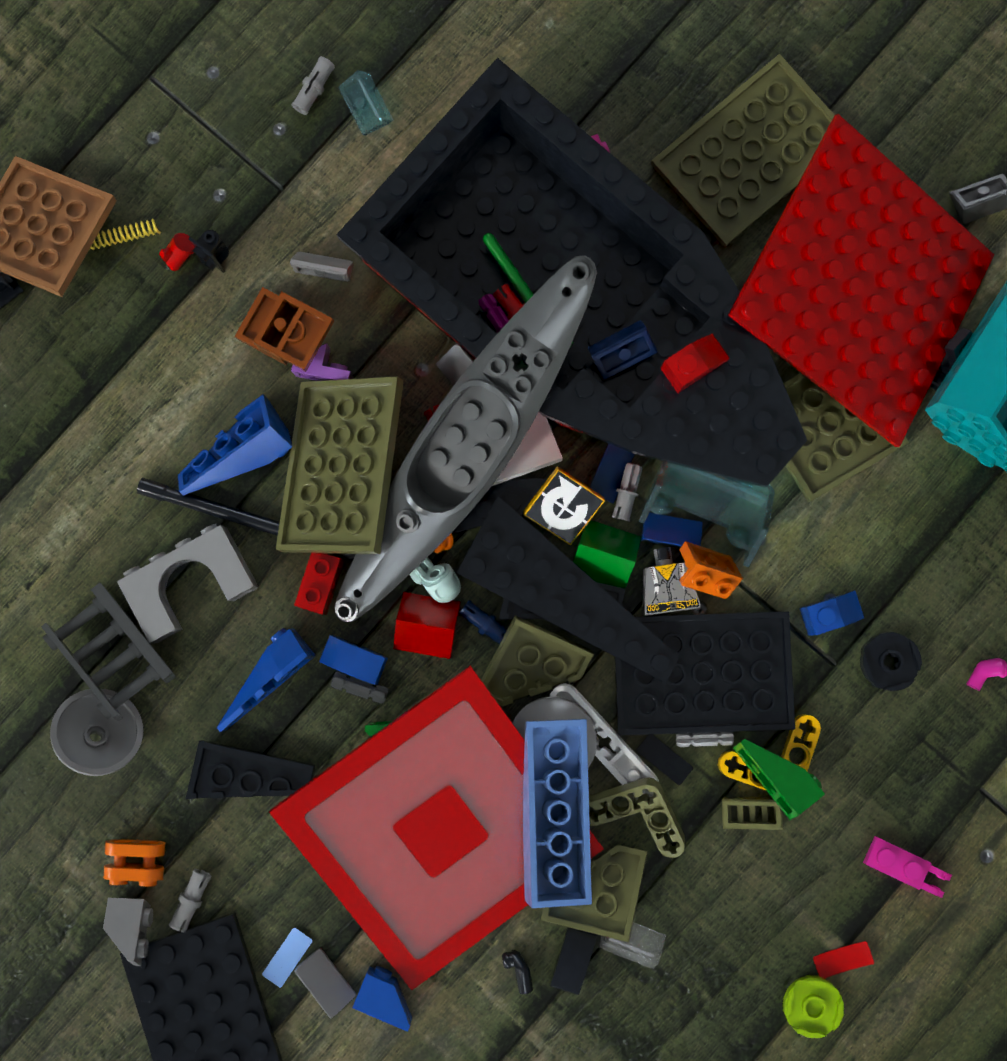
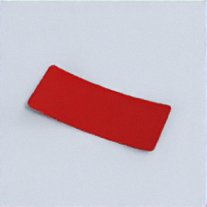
(843, 959)

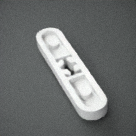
(623, 764)

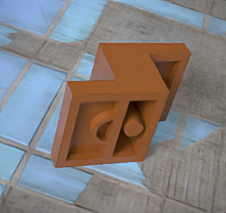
(284, 328)

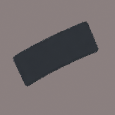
(664, 759)

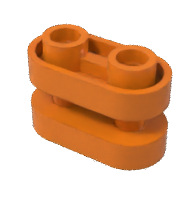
(121, 872)

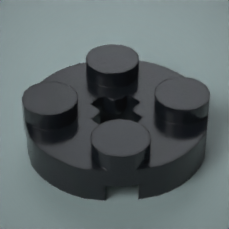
(904, 671)

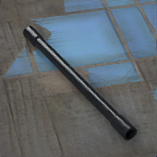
(165, 493)

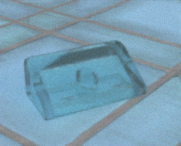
(365, 102)

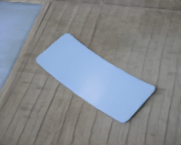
(287, 957)

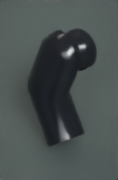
(522, 971)

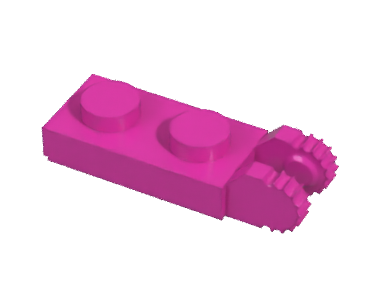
(903, 866)

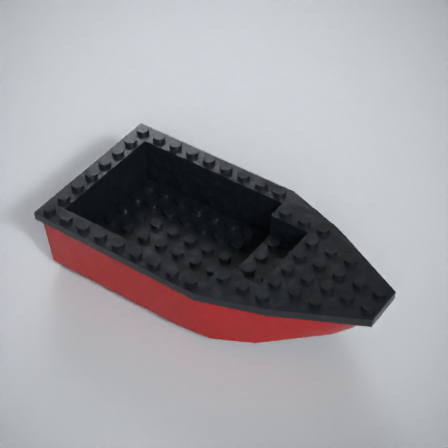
(553, 193)

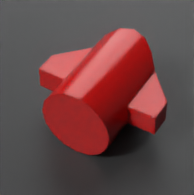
(177, 251)

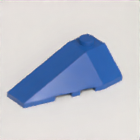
(247, 445)
(276, 665)

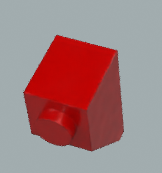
(694, 362)

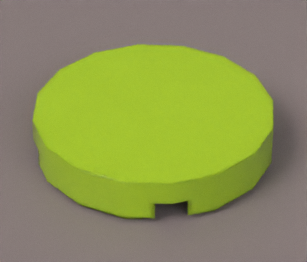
(813, 1006)

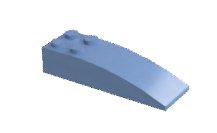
(556, 814)

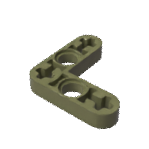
(647, 807)

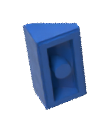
(671, 530)

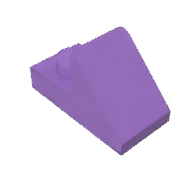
(320, 371)

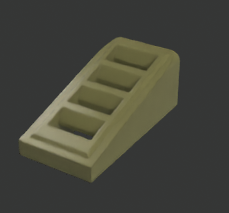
(752, 802)

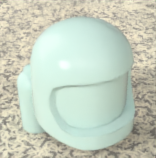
(438, 580)

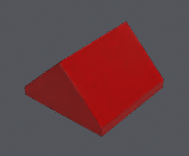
(426, 625)

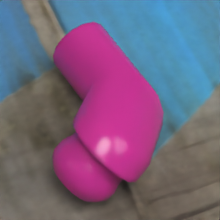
(986, 669)

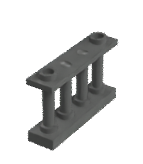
(137, 648)

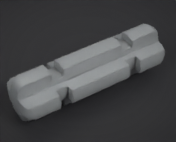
(704, 739)

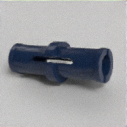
(484, 622)

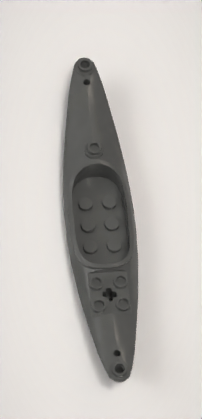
(471, 436)

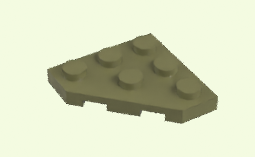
(533, 662)
(615, 896)

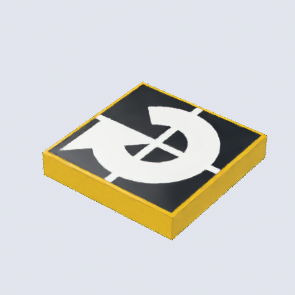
(563, 505)

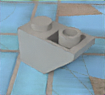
(127, 926)

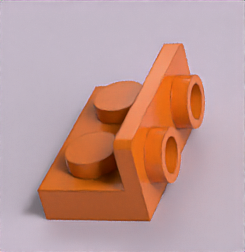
(709, 571)

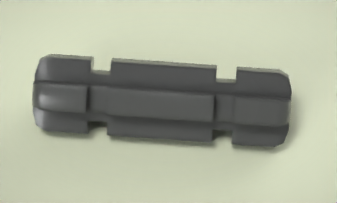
(359, 688)

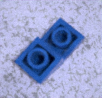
(353, 660)

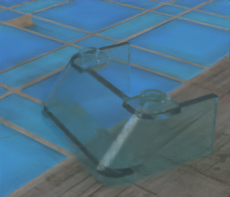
(725, 501)

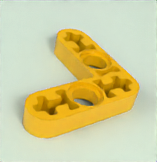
(811, 737)

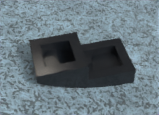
(573, 960)

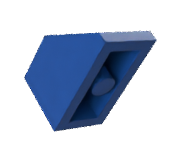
(831, 613)
(383, 998)

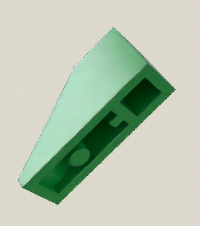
(785, 782)

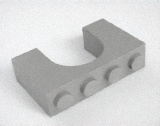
(147, 585)

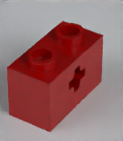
(319, 583)

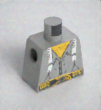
(662, 586)

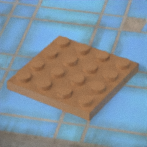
(47, 224)

